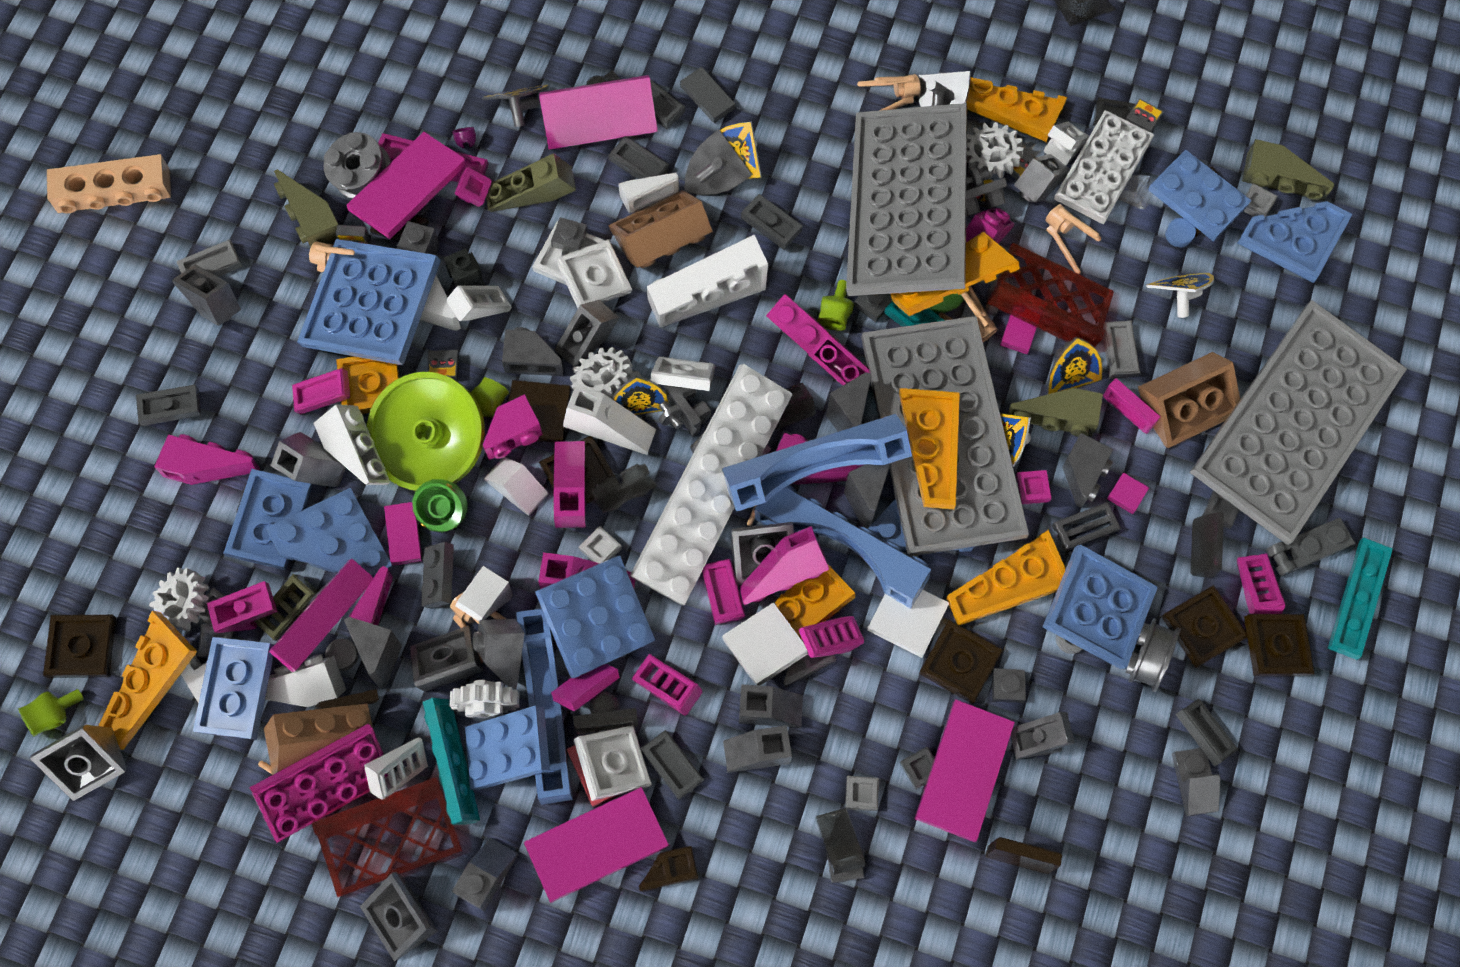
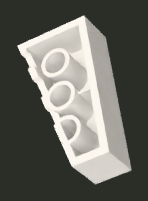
(709, 283)

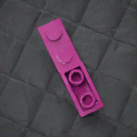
(816, 340)

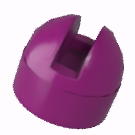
(464, 135)

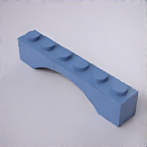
(868, 443)
(897, 573)
(541, 680)

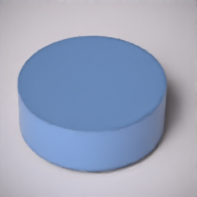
(1180, 232)

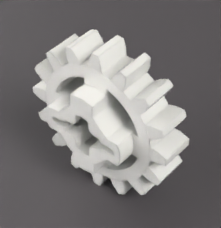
(994, 149)
(603, 371)
(181, 598)
(484, 699)

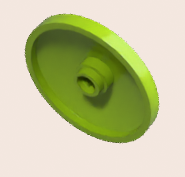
(426, 429)

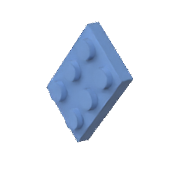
(1199, 195)
(264, 502)
(234, 688)
(507, 748)

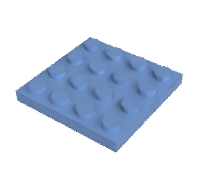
(369, 302)

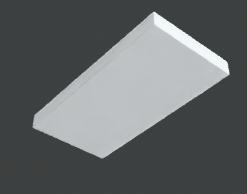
(1104, 167)

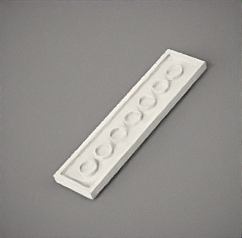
(701, 498)

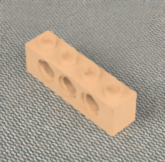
(94, 179)

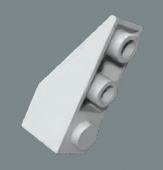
(607, 420)
(349, 441)
(309, 684)

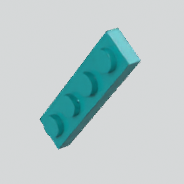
(1360, 598)
(451, 762)

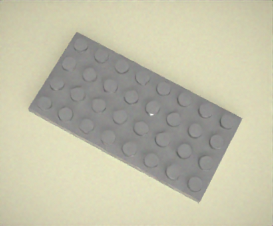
(908, 201)
(949, 359)
(1298, 422)

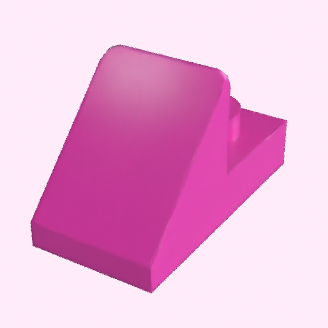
(242, 608)

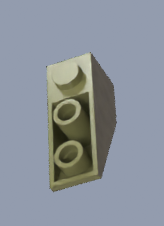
(1282, 170)
(532, 185)
(310, 210)
(1065, 410)

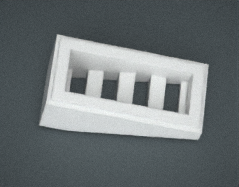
(646, 191)
(475, 303)
(376, 769)

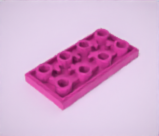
(598, 112)
(406, 185)
(964, 771)
(317, 783)
(595, 844)

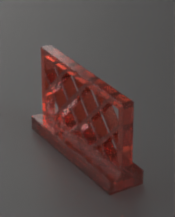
(1046, 313)
(371, 812)

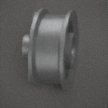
(346, 155)
(1154, 656)

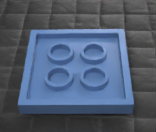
(1100, 607)
(595, 616)

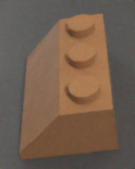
(661, 228)
(1192, 398)
(302, 733)

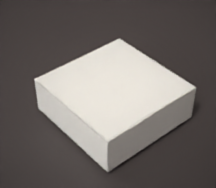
(600, 546)

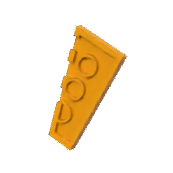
(1020, 110)
(983, 262)
(933, 438)
(1020, 578)
(814, 600)
(157, 665)

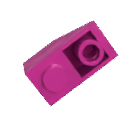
(992, 222)
(511, 427)

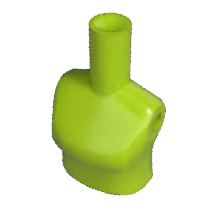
(836, 309)
(489, 396)
(48, 711)

